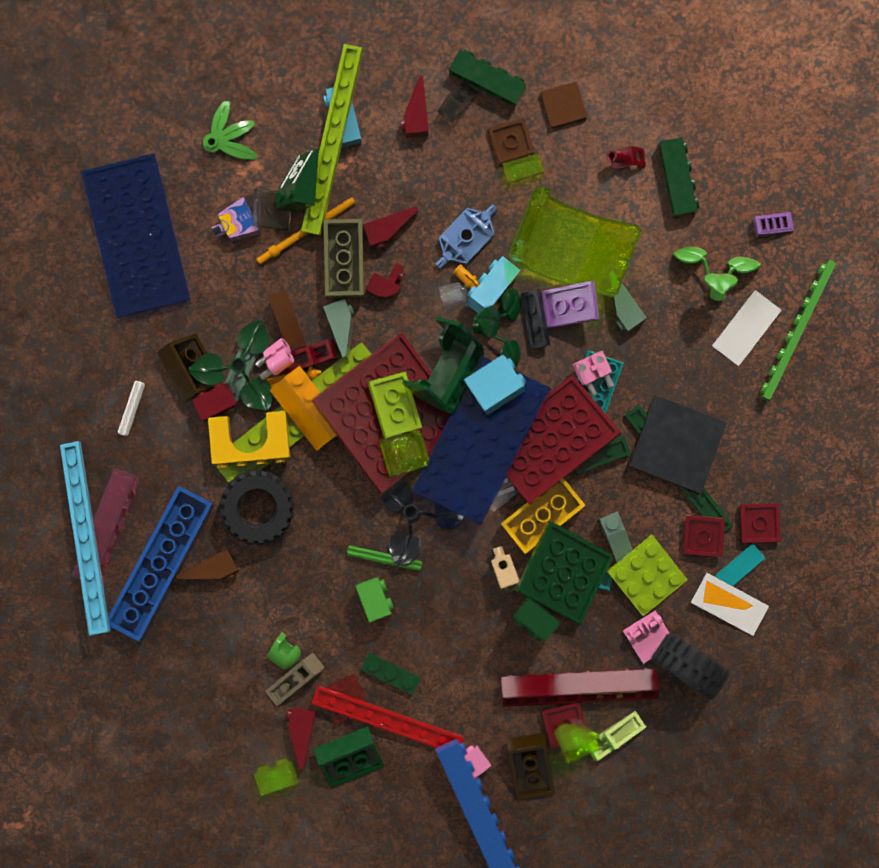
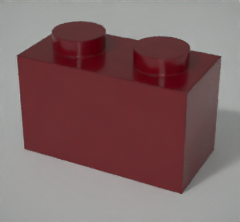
(215, 401)

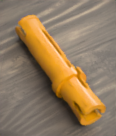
(469, 280)

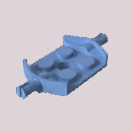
(461, 250)

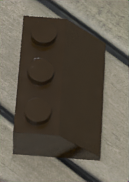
(177, 359)

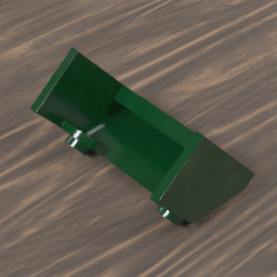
(455, 364)

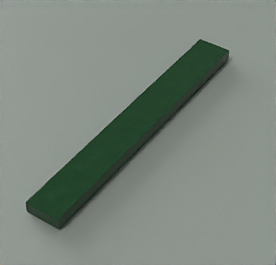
(701, 502)

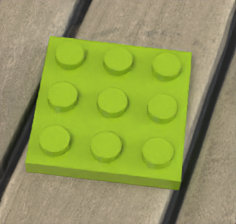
(647, 575)

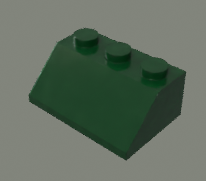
(349, 757)

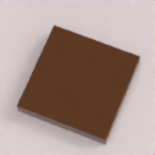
(563, 104)
(511, 141)

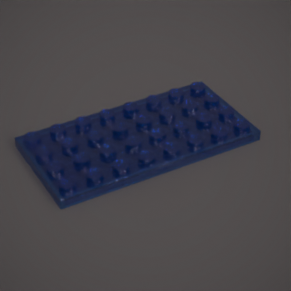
(136, 235)
(478, 451)

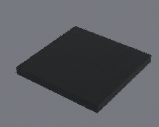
(677, 444)

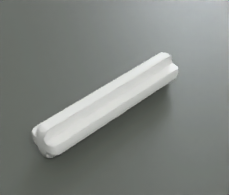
(131, 408)

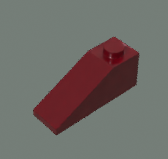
(416, 113)
(385, 229)
(300, 726)

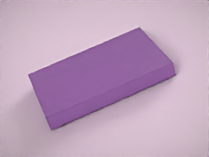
(570, 304)

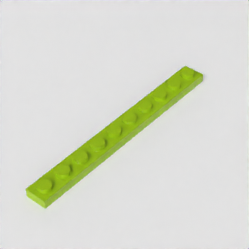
(333, 136)

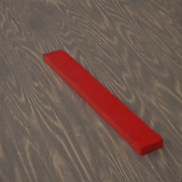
(383, 718)

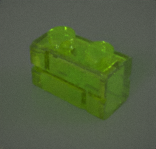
(276, 777)

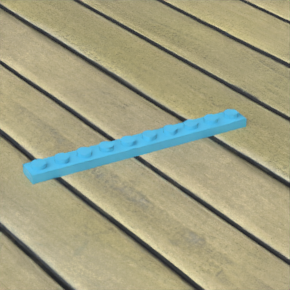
(85, 538)

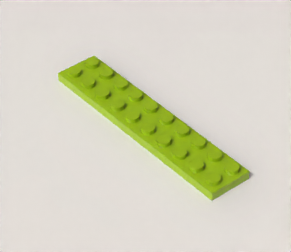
(257, 436)

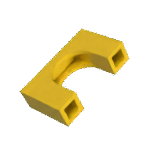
(275, 448)

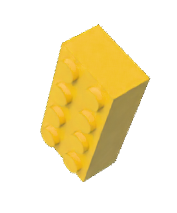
(530, 520)

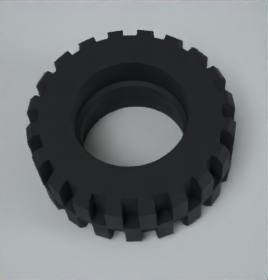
(256, 533)
(690, 666)

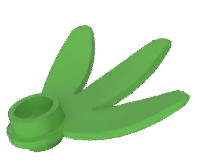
(223, 136)

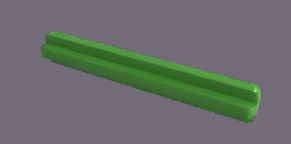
(380, 557)

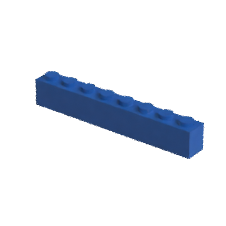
(475, 805)

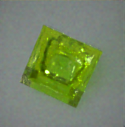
(404, 452)

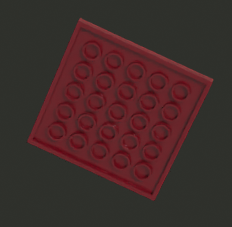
(353, 417)

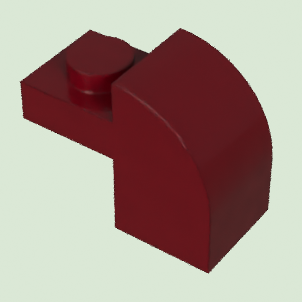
(386, 288)

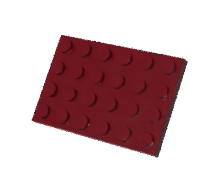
(560, 440)

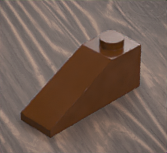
(216, 567)

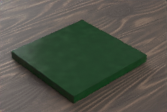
(564, 572)

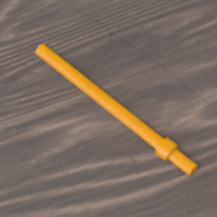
(274, 251)

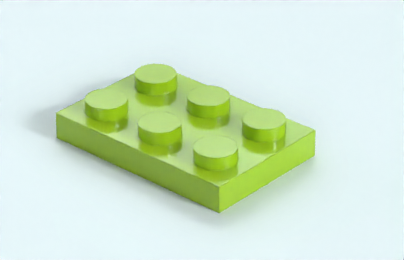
(394, 405)

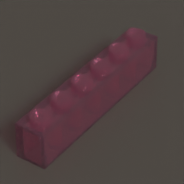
(110, 514)

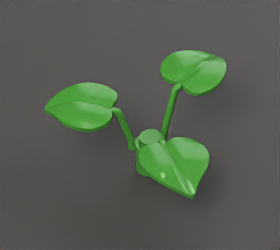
(718, 282)

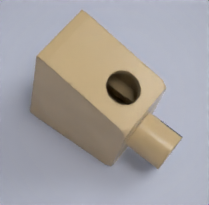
(506, 577)

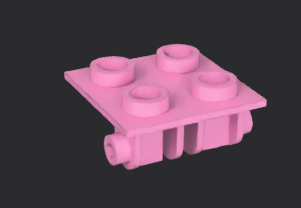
(646, 635)

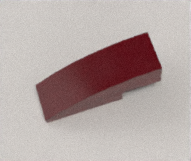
(313, 355)

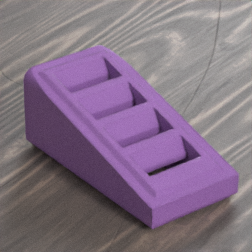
(758, 225)

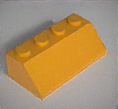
(295, 396)

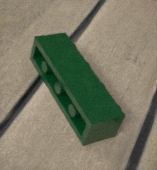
(487, 78)
(677, 177)

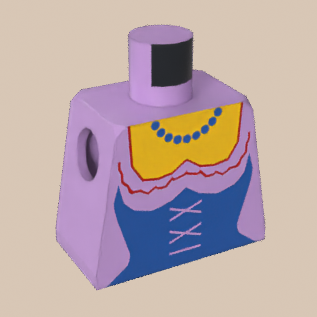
(236, 222)

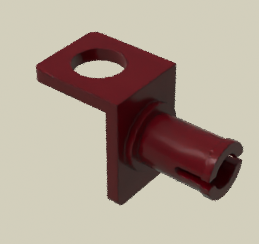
(626, 157)

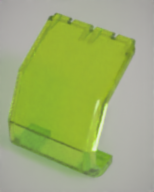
(573, 244)

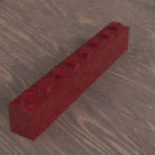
(580, 687)

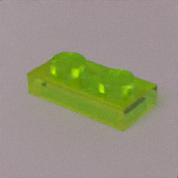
(523, 168)

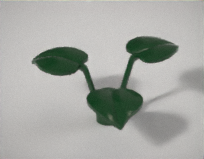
(487, 322)
(209, 367)

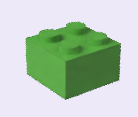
(374, 599)

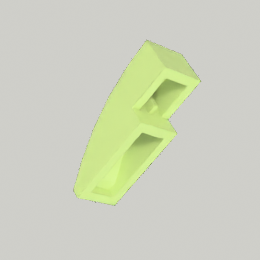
(619, 734)

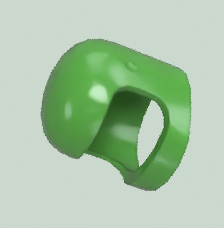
(283, 653)

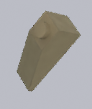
(294, 679)

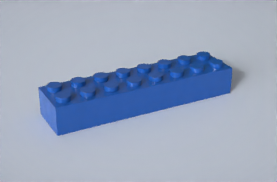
(160, 563)

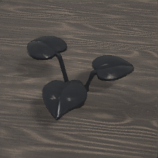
(405, 547)

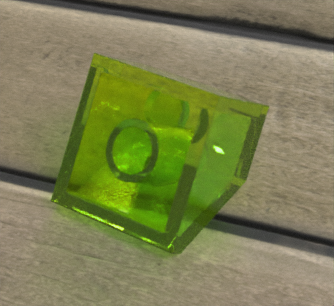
(577, 741)

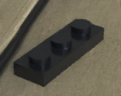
(535, 319)

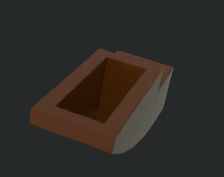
(287, 320)

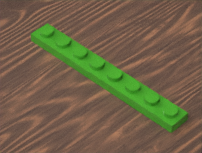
(793, 337)

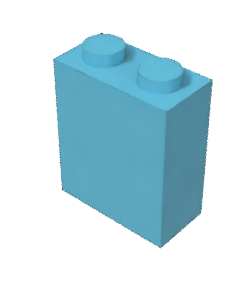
(495, 384)

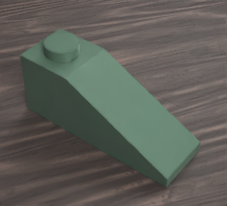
(627, 311)
(341, 324)
(615, 535)

